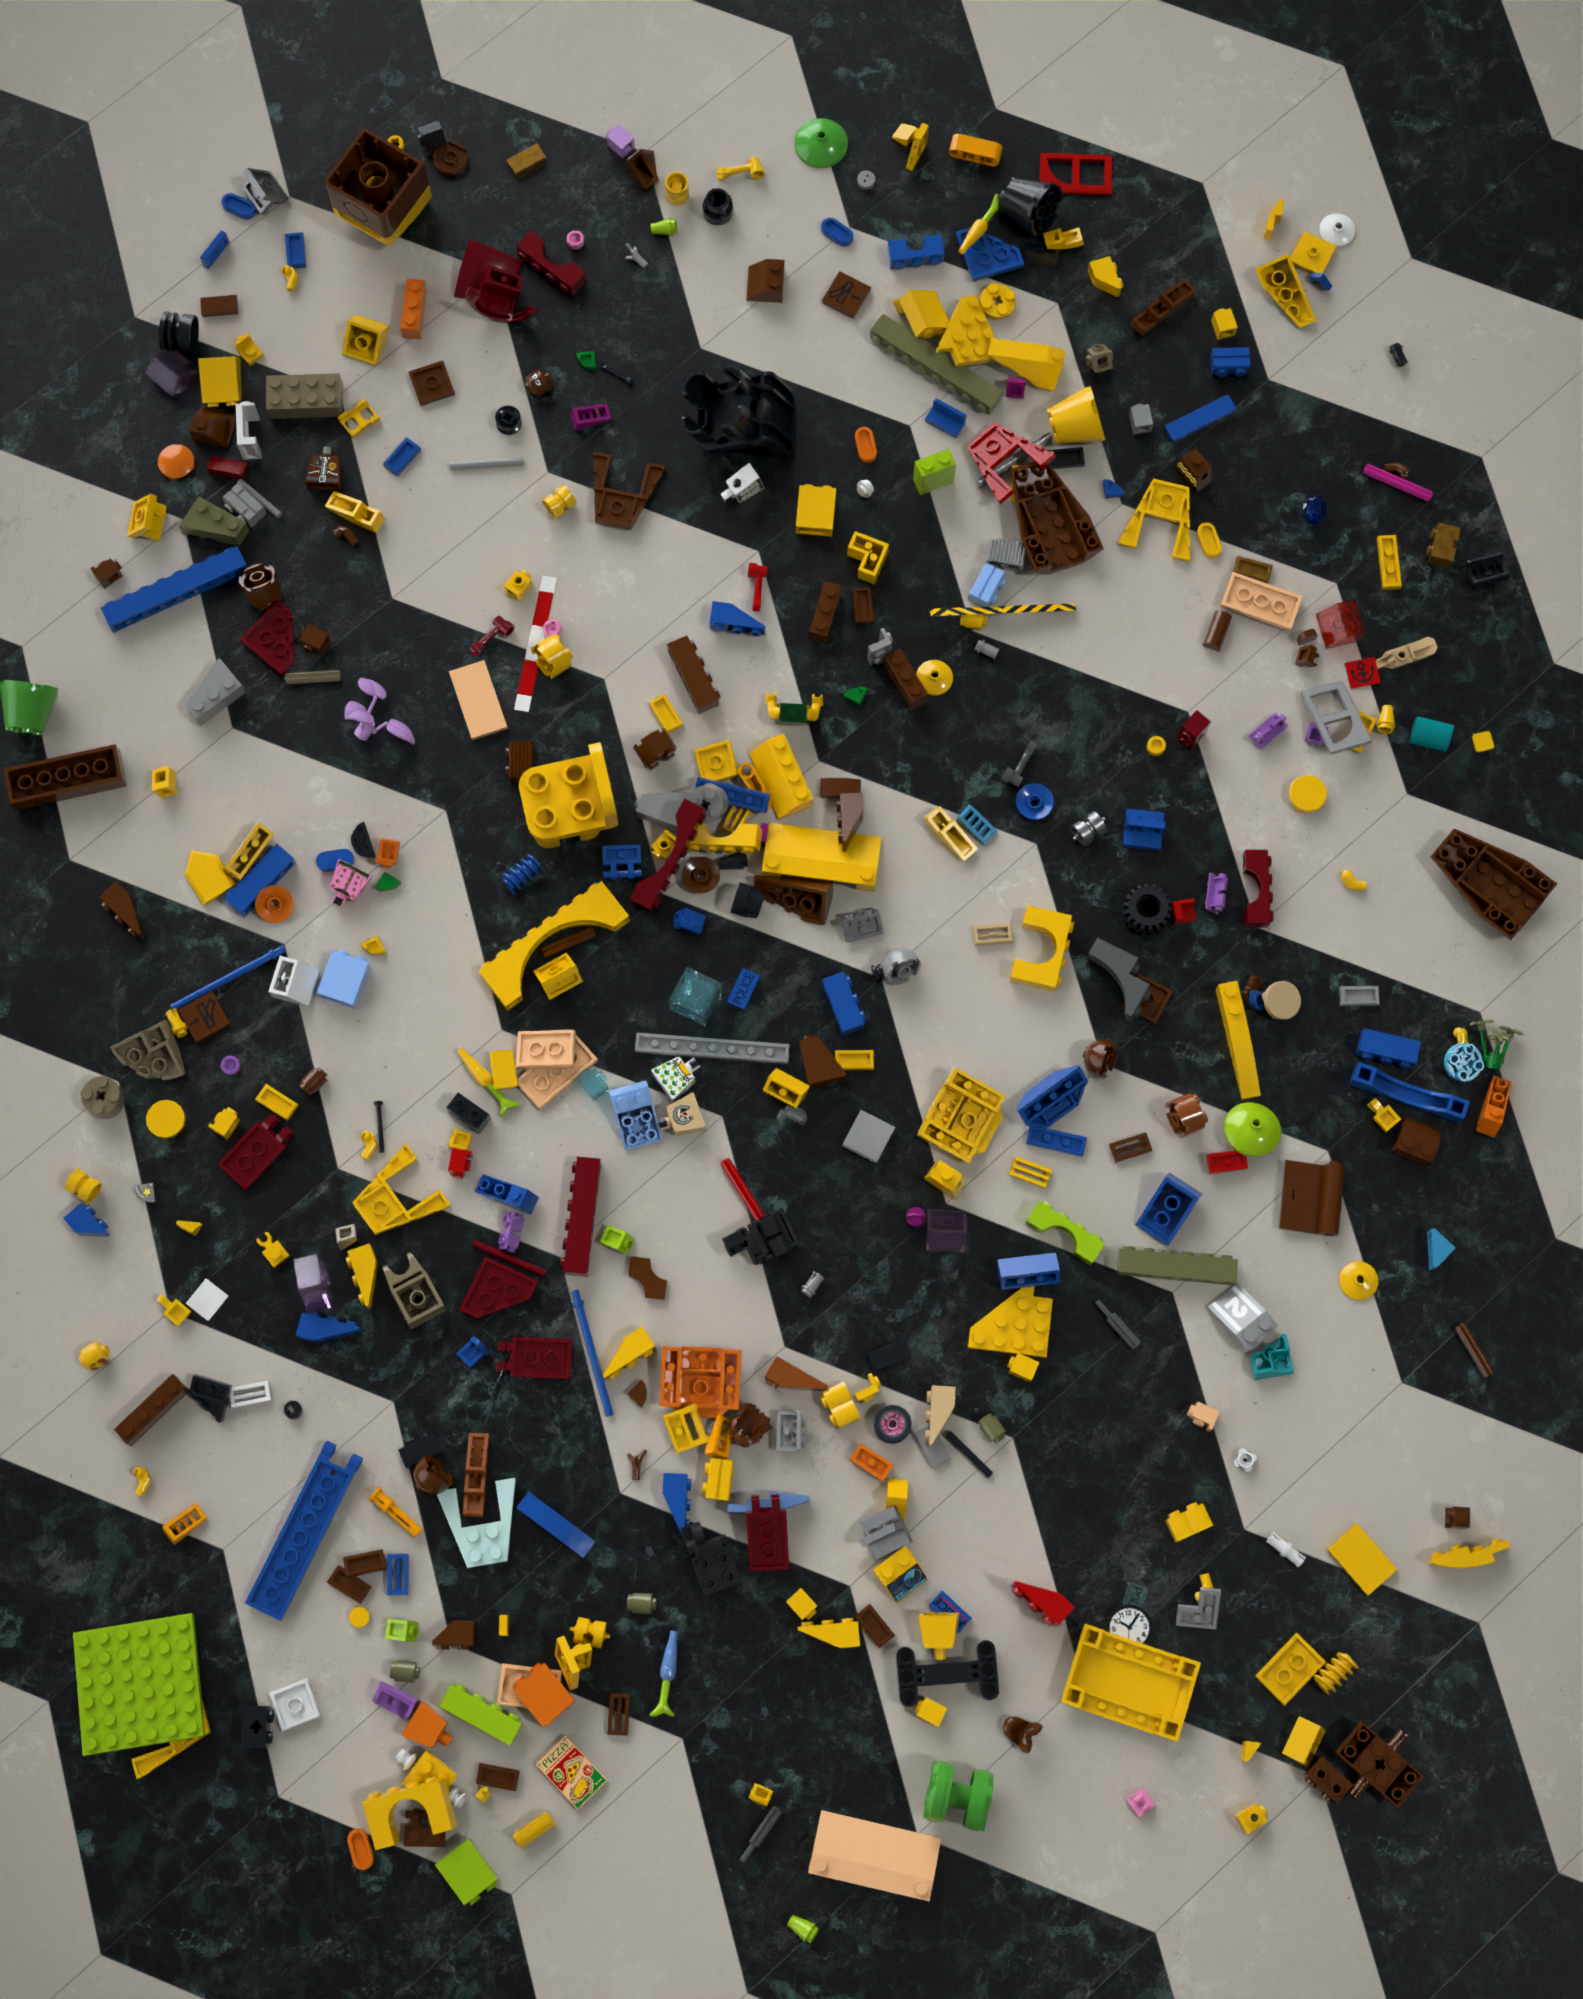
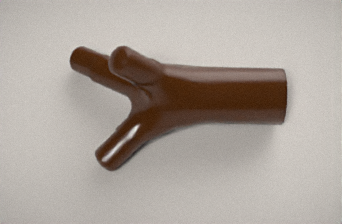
(636, 1463)

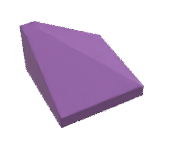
(1313, 735)

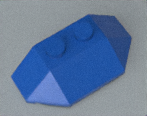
(1052, 1097)

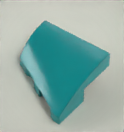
(1272, 1360)

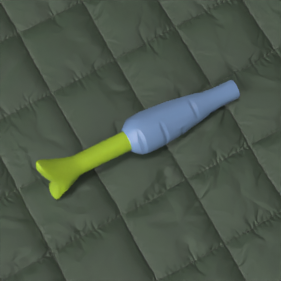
(667, 1673)

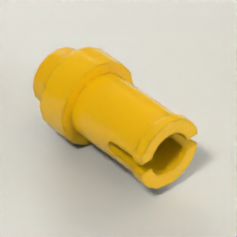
(178, 1027)

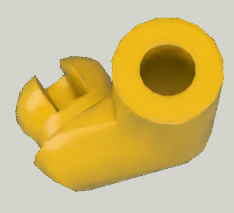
(291, 276)
(1351, 883)
(370, 1144)
(144, 1480)
(1206, 1583)

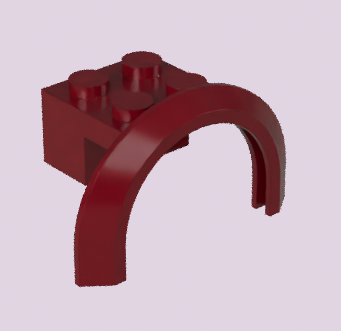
(497, 296)

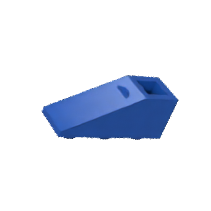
(730, 618)
(507, 1194)
(320, 1329)
(675, 1493)

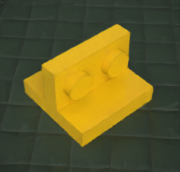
(147, 518)
(558, 975)
(572, 1660)

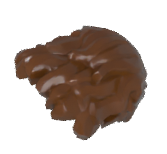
(749, 1425)

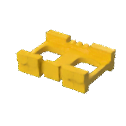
(355, 414)

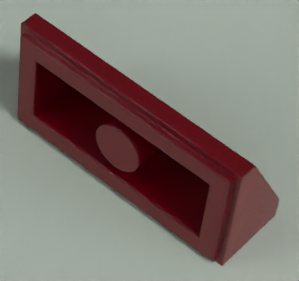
(227, 468)

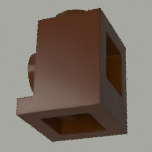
(107, 572)
(1457, 1517)

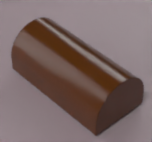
(1217, 630)

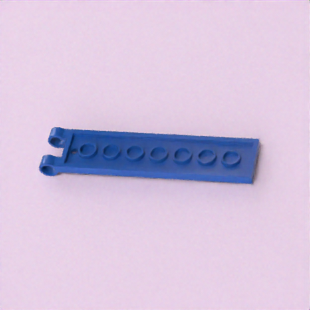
(302, 1534)

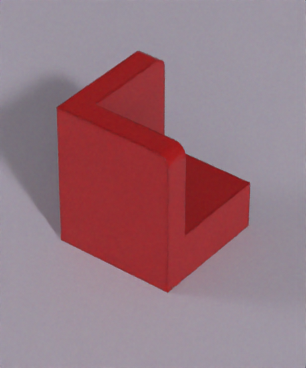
(1183, 911)

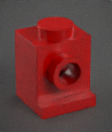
(459, 1162)

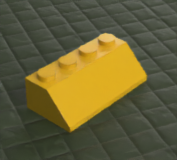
(781, 776)

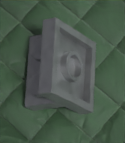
(263, 189)
(885, 1532)

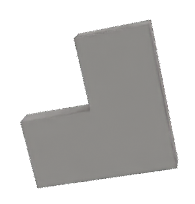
(1203, 1615)

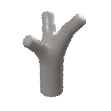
(635, 256)

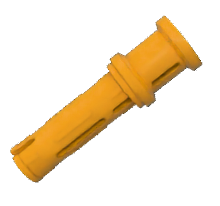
(388, 1506)

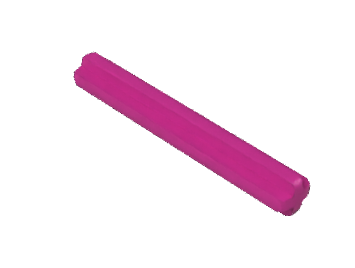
(1397, 482)

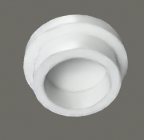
(865, 488)

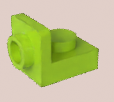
(617, 1239)
(401, 1630)

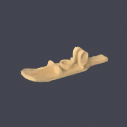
(1412, 652)

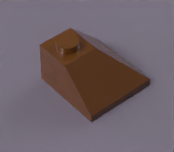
(213, 426)

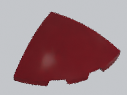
(475, 261)

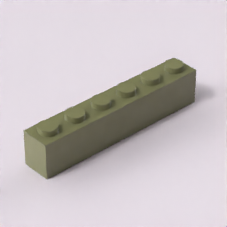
(1177, 1266)

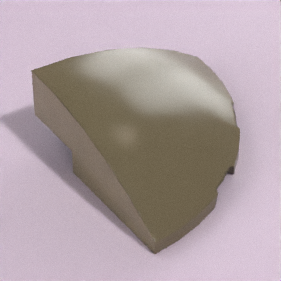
(151, 1053)

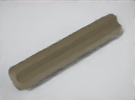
(312, 677)

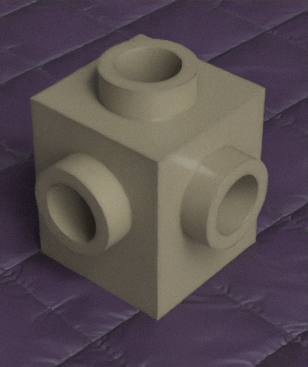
(1099, 358)

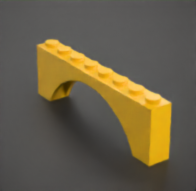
(593, 908)

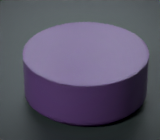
(230, 1065)

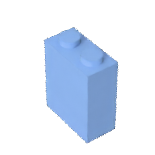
(344, 979)

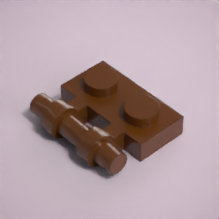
(421, 1835)

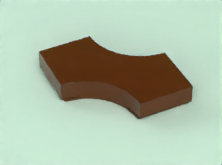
(653, 1285)

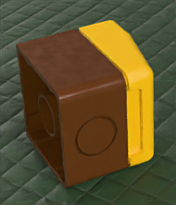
(378, 187)

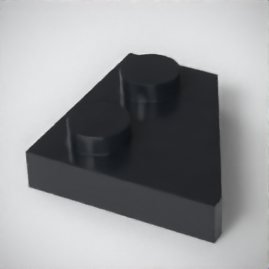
(211, 1395)

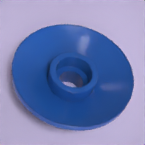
(1037, 793)

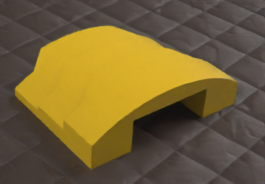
(963, 1116)

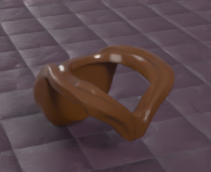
(1016, 1728)

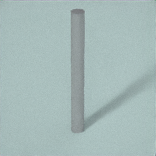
(486, 463)

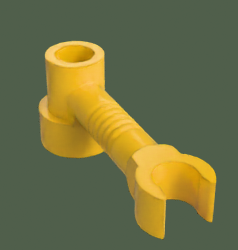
(754, 167)

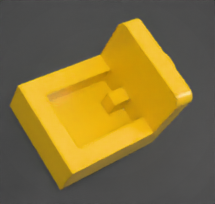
(867, 1394)

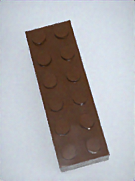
(65, 777)

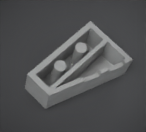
(214, 693)

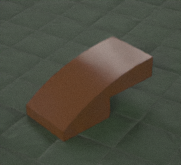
(835, 786)

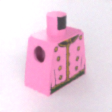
(348, 882)

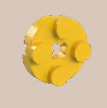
(1001, 292)

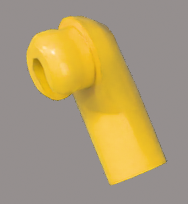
(1461, 1034)

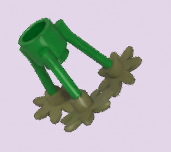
(1495, 1059)

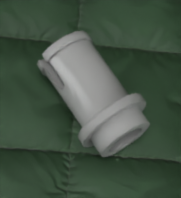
(986, 649)
(812, 1284)

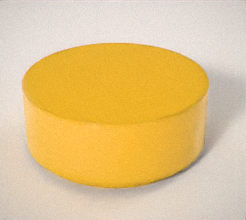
(1156, 746)
(359, 1617)

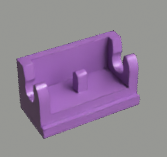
(395, 1700)

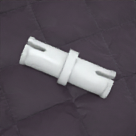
(1285, 1549)

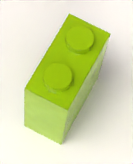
(934, 471)
(467, 1872)

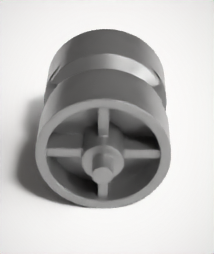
(1085, 831)

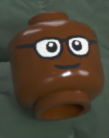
(538, 382)

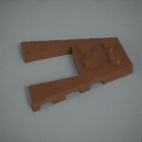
(620, 507)

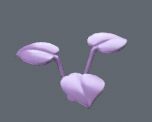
(357, 712)

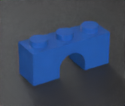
(901, 256)

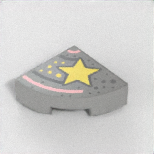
(146, 1192)

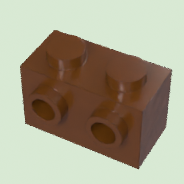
(1327, 1780)

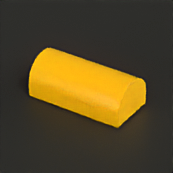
(534, 1829)

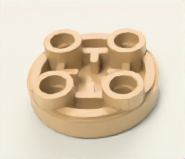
(1282, 1000)

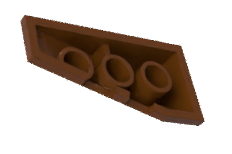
(798, 895)

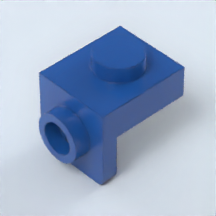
(689, 920)

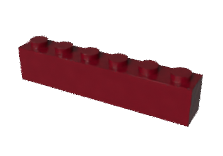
(582, 1216)

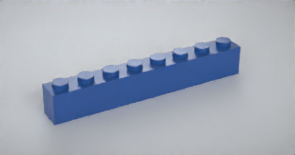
(174, 589)

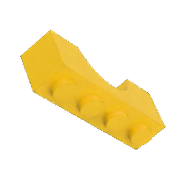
(745, 839)

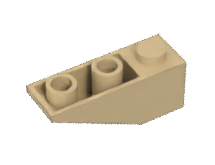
(941, 1407)

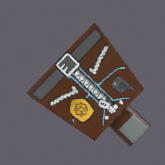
(324, 471)

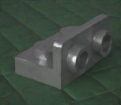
(862, 924)

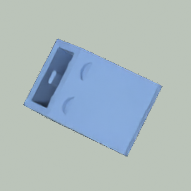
(635, 1115)

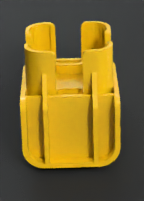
(568, 799)

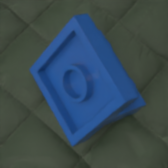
(1143, 829)

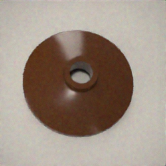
(699, 866)

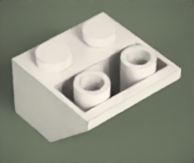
(293, 981)

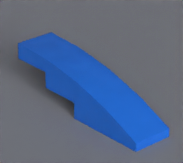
(555, 1524)

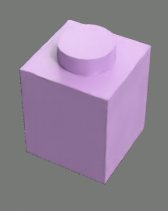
(620, 141)

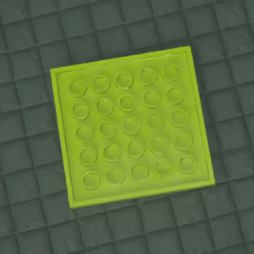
(138, 1684)

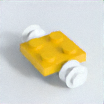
(430, 1766)

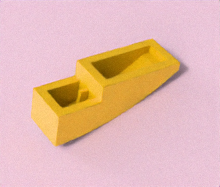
(355, 511)
(950, 833)

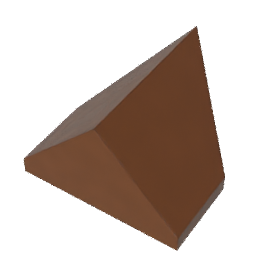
(642, 168)

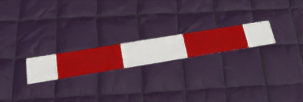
(536, 635)

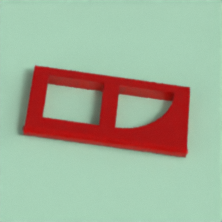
(1047, 176)

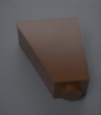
(819, 1063)

